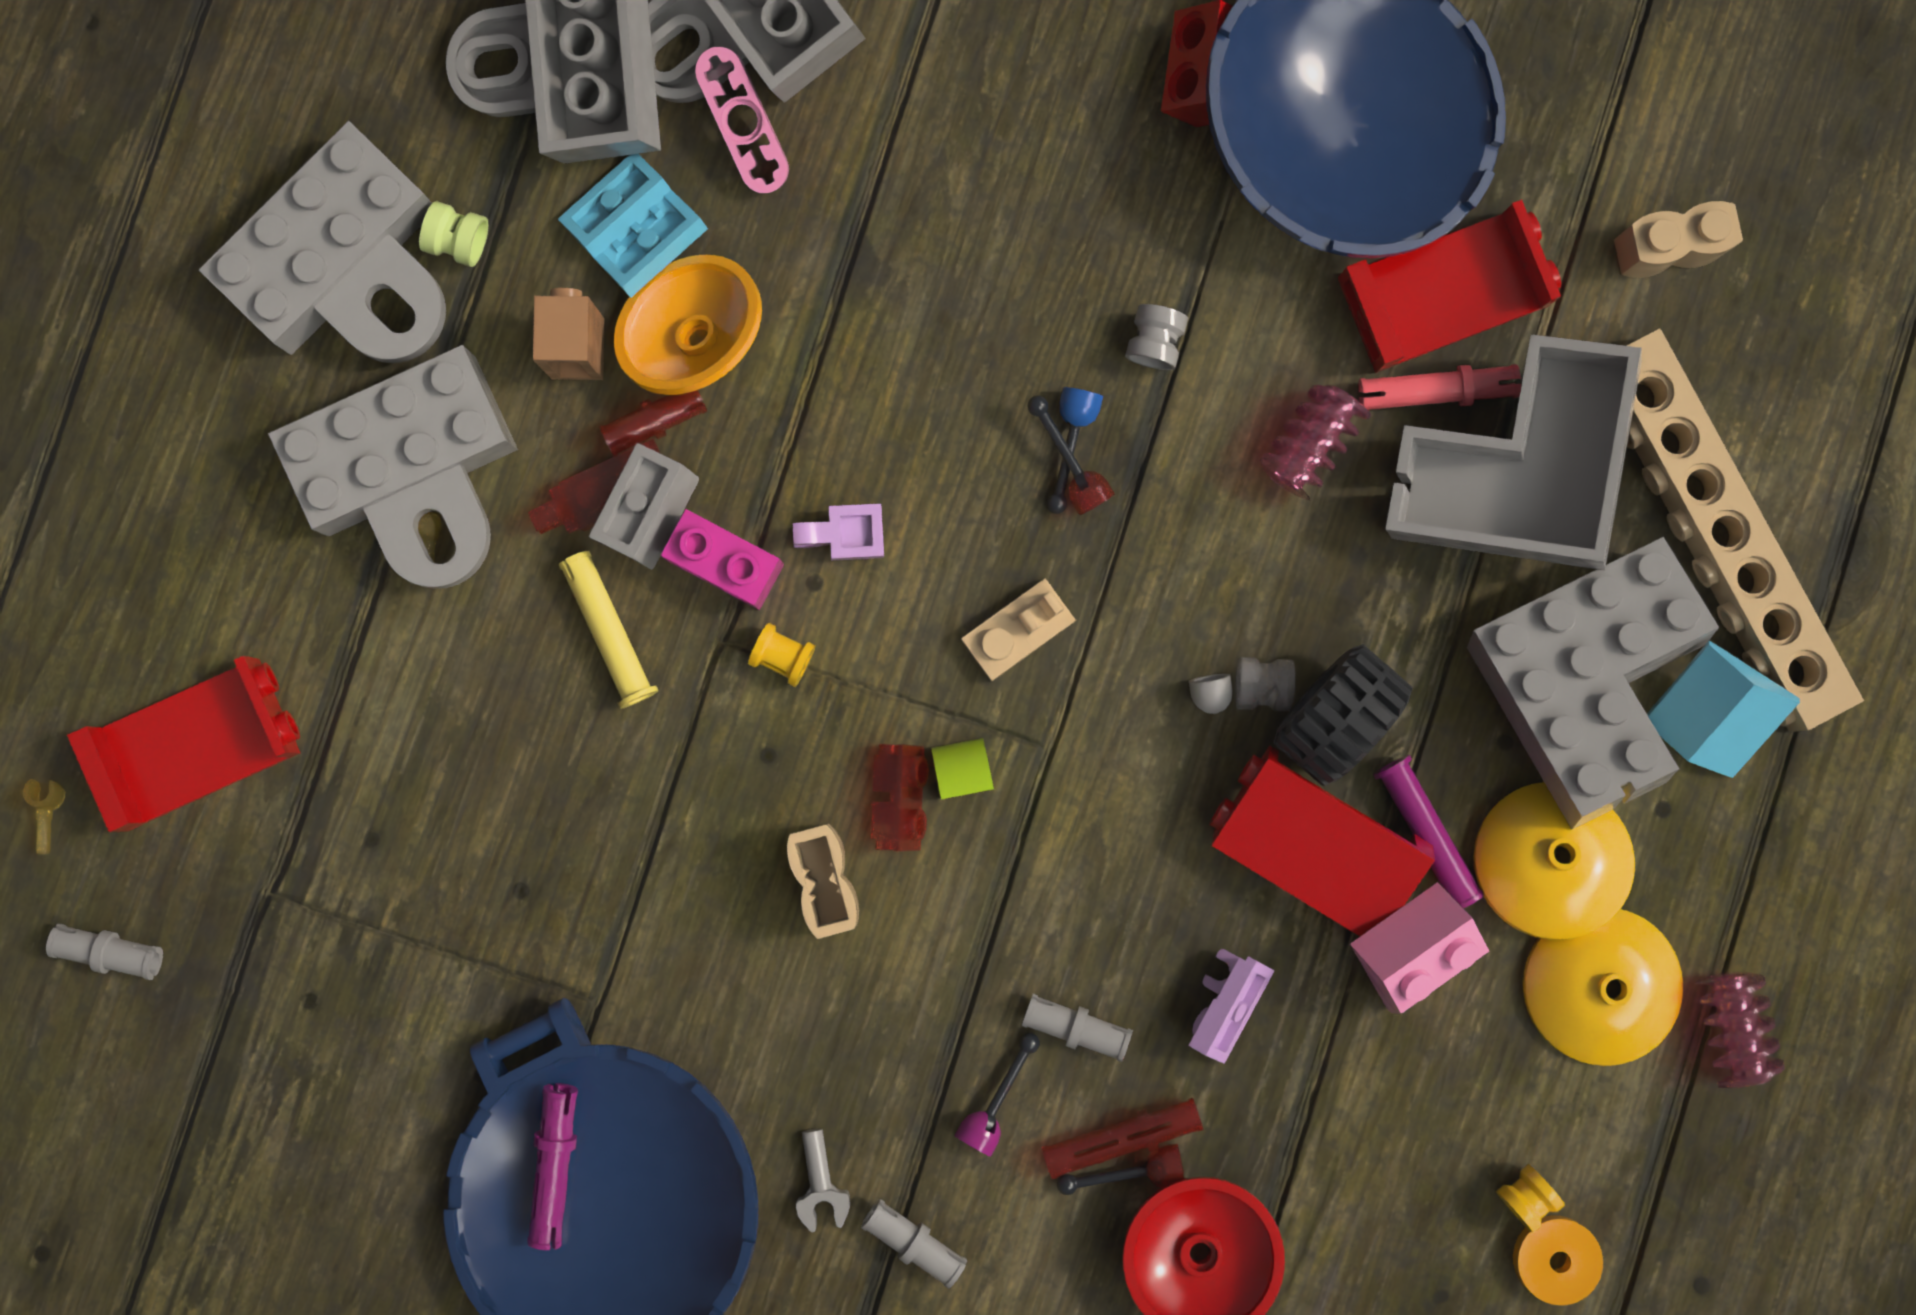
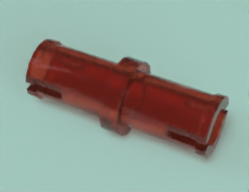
(651, 420)

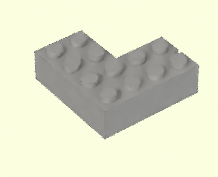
(1547, 488)
(1567, 672)

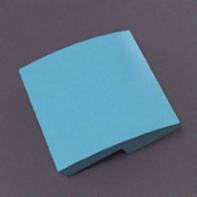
(633, 224)

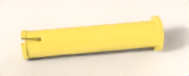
(607, 629)

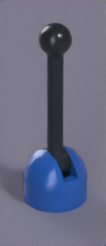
(1078, 410)

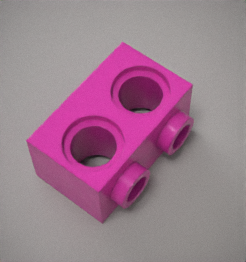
(722, 559)

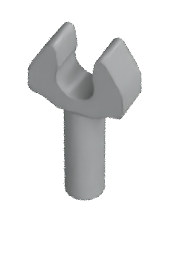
(820, 1184)

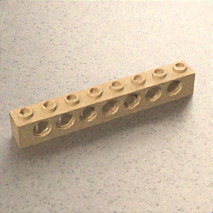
(1751, 544)

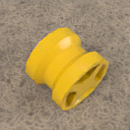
(1530, 1198)

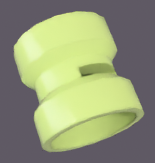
(453, 234)

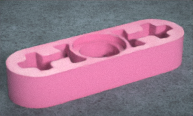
(737, 78)

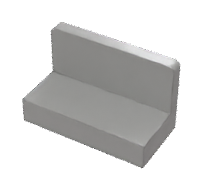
(644, 506)

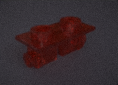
(902, 821)

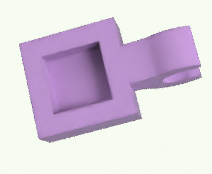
(851, 532)

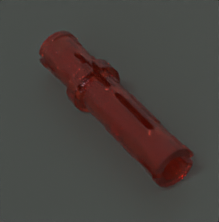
(1183, 1119)

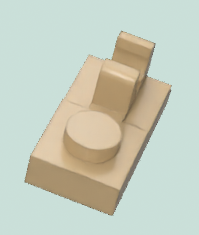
(1018, 629)

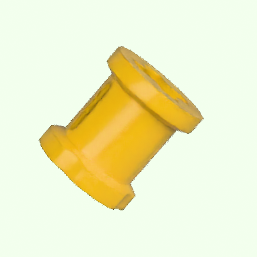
(781, 654)

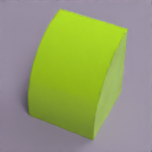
(962, 768)

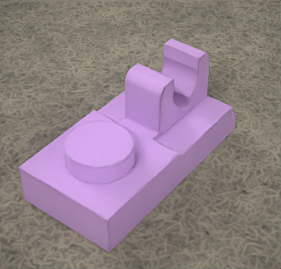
(1222, 1023)

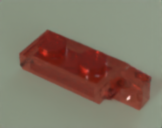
(582, 497)

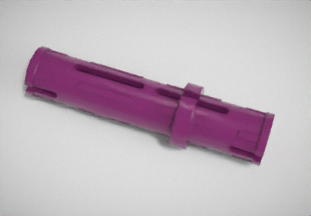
(554, 1146)

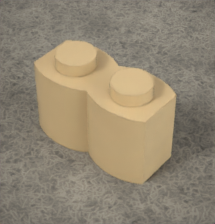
(1678, 239)
(827, 895)

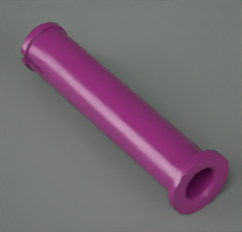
(1425, 823)

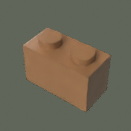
(568, 336)

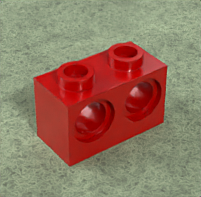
(1188, 60)

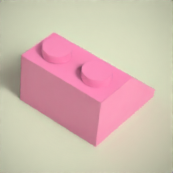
(1419, 948)

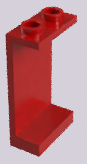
(1451, 288)
(186, 746)
(1318, 846)

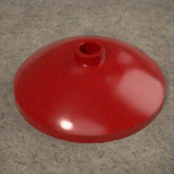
(1243, 1257)

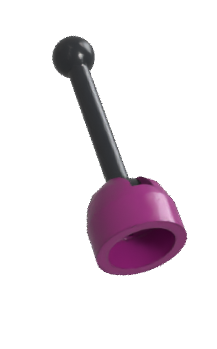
(981, 1127)

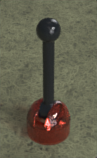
(1087, 488)
(1161, 1168)

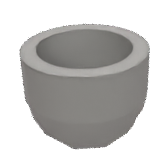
(1211, 692)

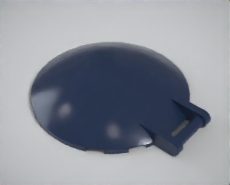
(1356, 118)
(653, 1195)

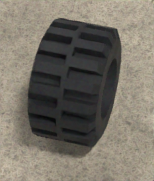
(1343, 715)

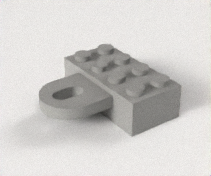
(781, 39)
(578, 68)
(328, 249)
(399, 456)

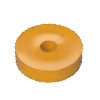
(1576, 1276)

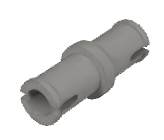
(104, 951)
(1077, 1028)
(914, 1243)

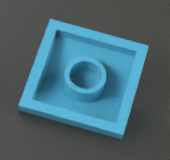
(1720, 711)

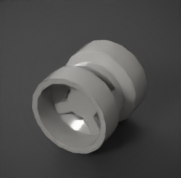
(1157, 332)

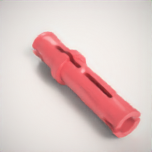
(1441, 387)

